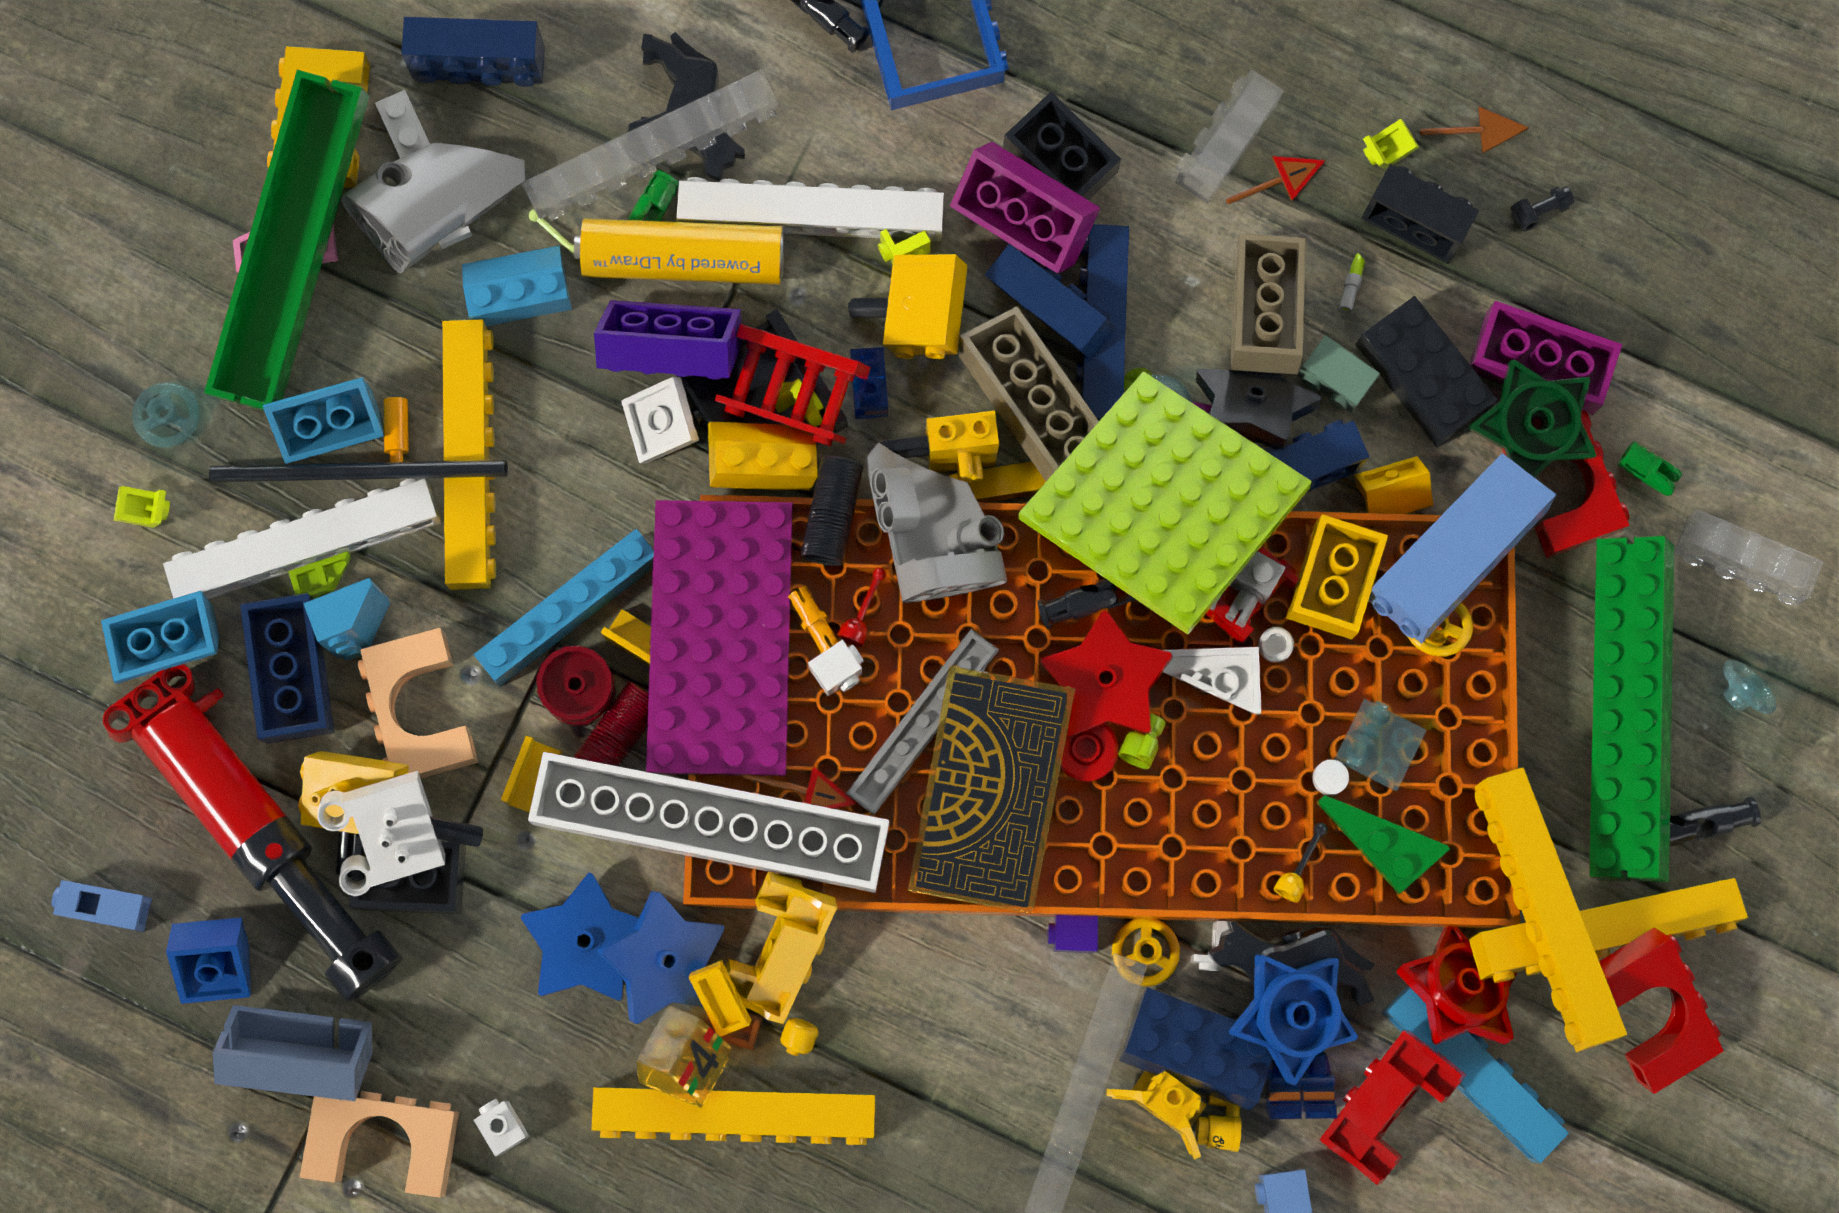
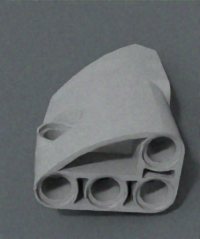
(432, 197)
(933, 529)

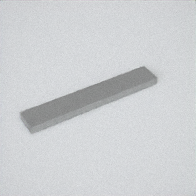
(916, 728)

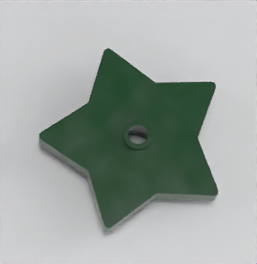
(1554, 403)

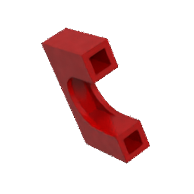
(1597, 516)
(1688, 1035)

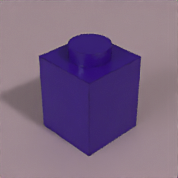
(1074, 934)

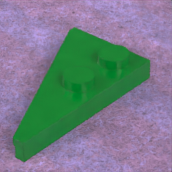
(1390, 848)

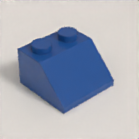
(210, 960)

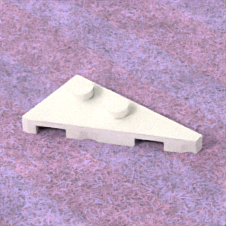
(1223, 672)

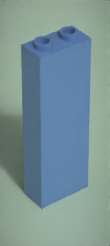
(1461, 548)

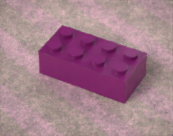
(1024, 207)
(1545, 348)

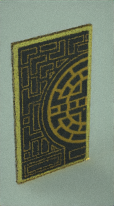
(991, 789)

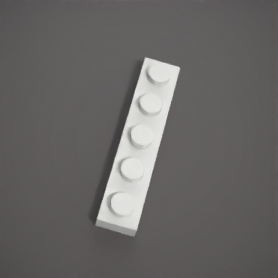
(409, 137)

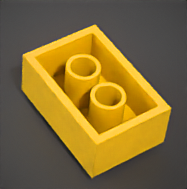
(1337, 577)

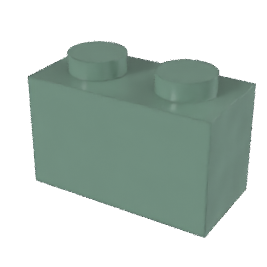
(1337, 374)

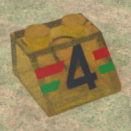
(683, 1057)

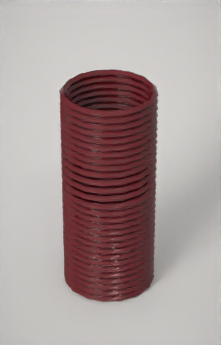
(621, 725)

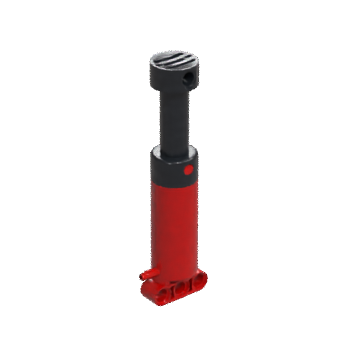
(246, 821)

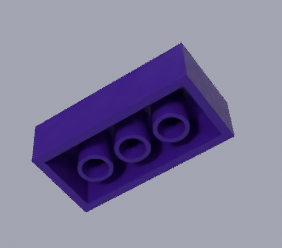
(668, 339)

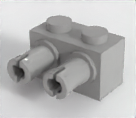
(1255, 585)

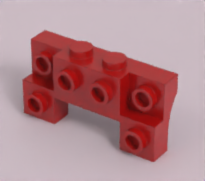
(1381, 1099)

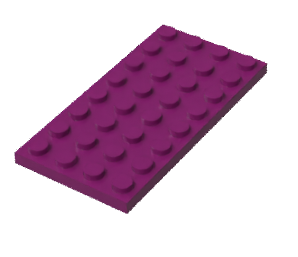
(720, 638)

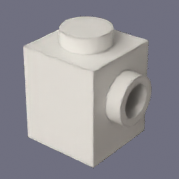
(837, 668)
(500, 1126)

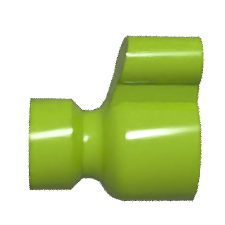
(1140, 748)

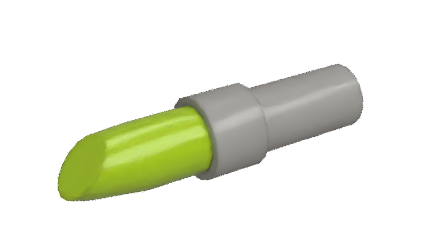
(1352, 283)

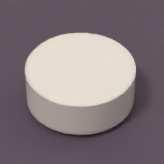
(1276, 644)
(1330, 777)

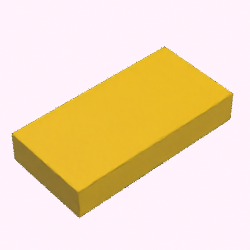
(720, 998)

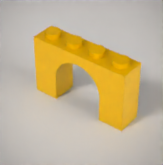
(339, 65)

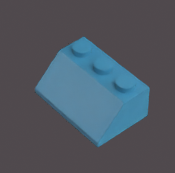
(516, 286)
(324, 420)
(348, 618)
(160, 636)

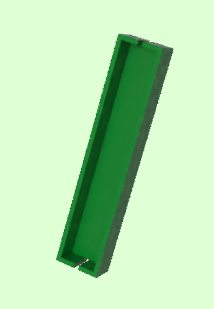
(287, 241)
(1632, 710)

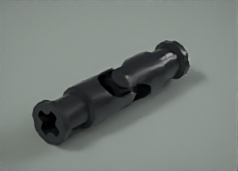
(836, 21)
(1081, 602)
(1718, 821)

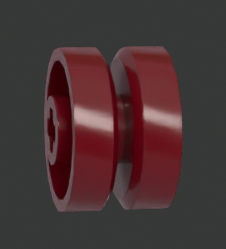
(557, 677)

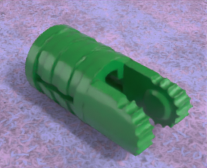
(656, 197)
(1650, 468)

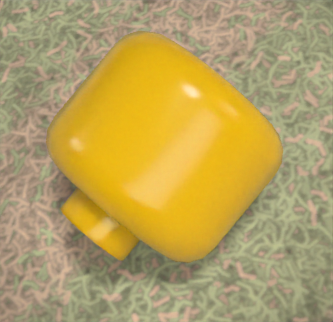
(799, 1036)

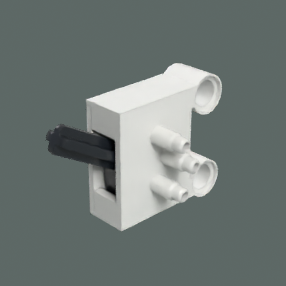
(394, 831)

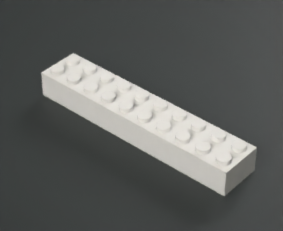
(709, 822)

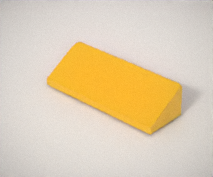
(1007, 482)

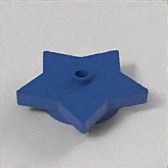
(557, 934)
(641, 953)
(1317, 1016)

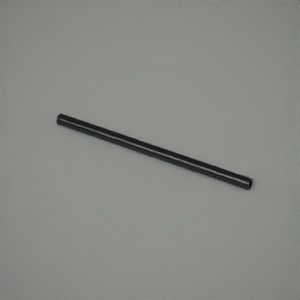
(358, 471)

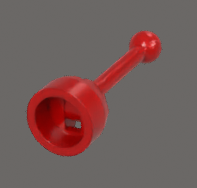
(854, 630)

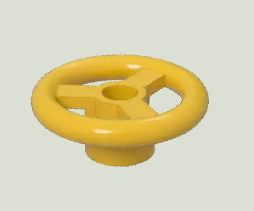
(1433, 643)
(1146, 925)

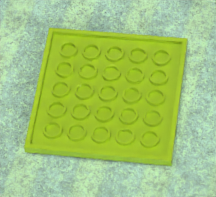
(1165, 501)

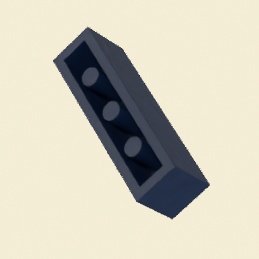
(1051, 301)

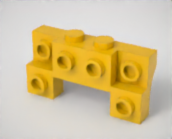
(789, 949)

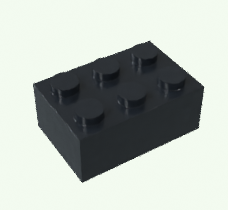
(1062, 147)
(1420, 213)
(428, 891)

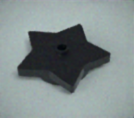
(1256, 403)

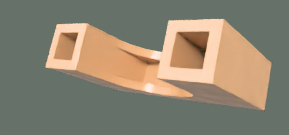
(387, 670)
(428, 1128)

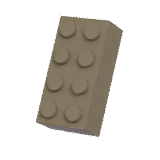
(1268, 304)

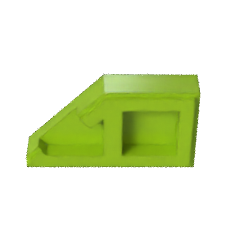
(320, 576)

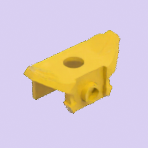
(1167, 1101)

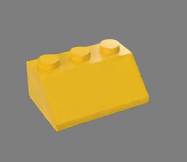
(761, 456)

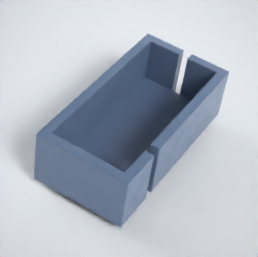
(292, 1053)

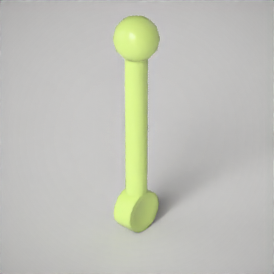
(534, 217)

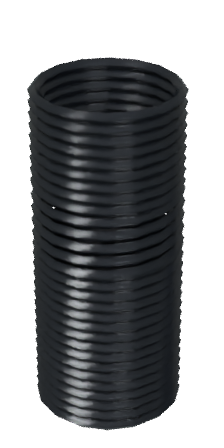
(834, 504)

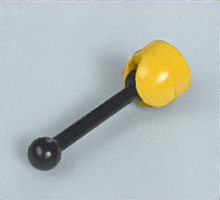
(1291, 884)

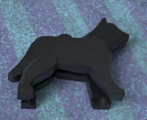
(692, 79)
(1297, 949)

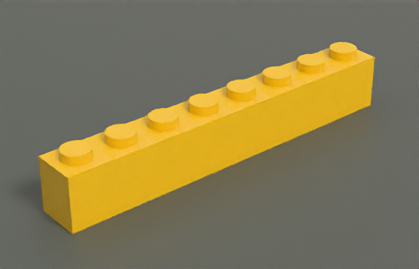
(465, 439)
(1549, 910)
(1612, 926)
(735, 1113)

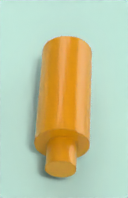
(396, 428)

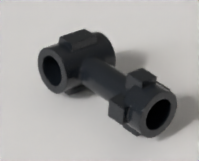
(1527, 215)

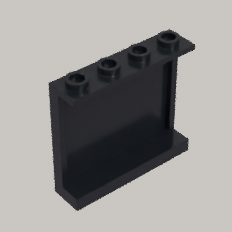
(703, 390)

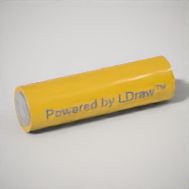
(680, 251)

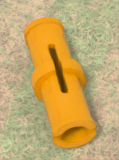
(813, 619)

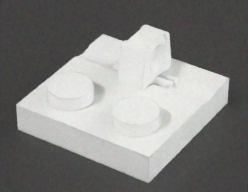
(660, 420)

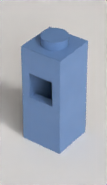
(101, 905)

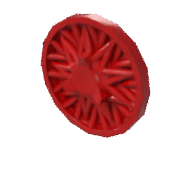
(1090, 754)

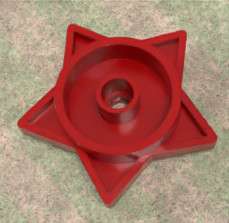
(1126, 697)
(1455, 994)

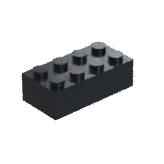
(1426, 371)

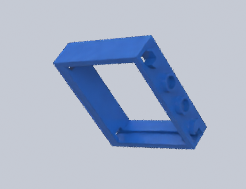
(942, 88)

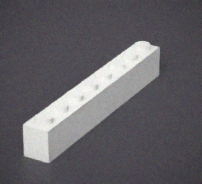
(813, 210)
(297, 543)

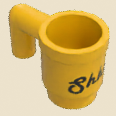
(1220, 1131)

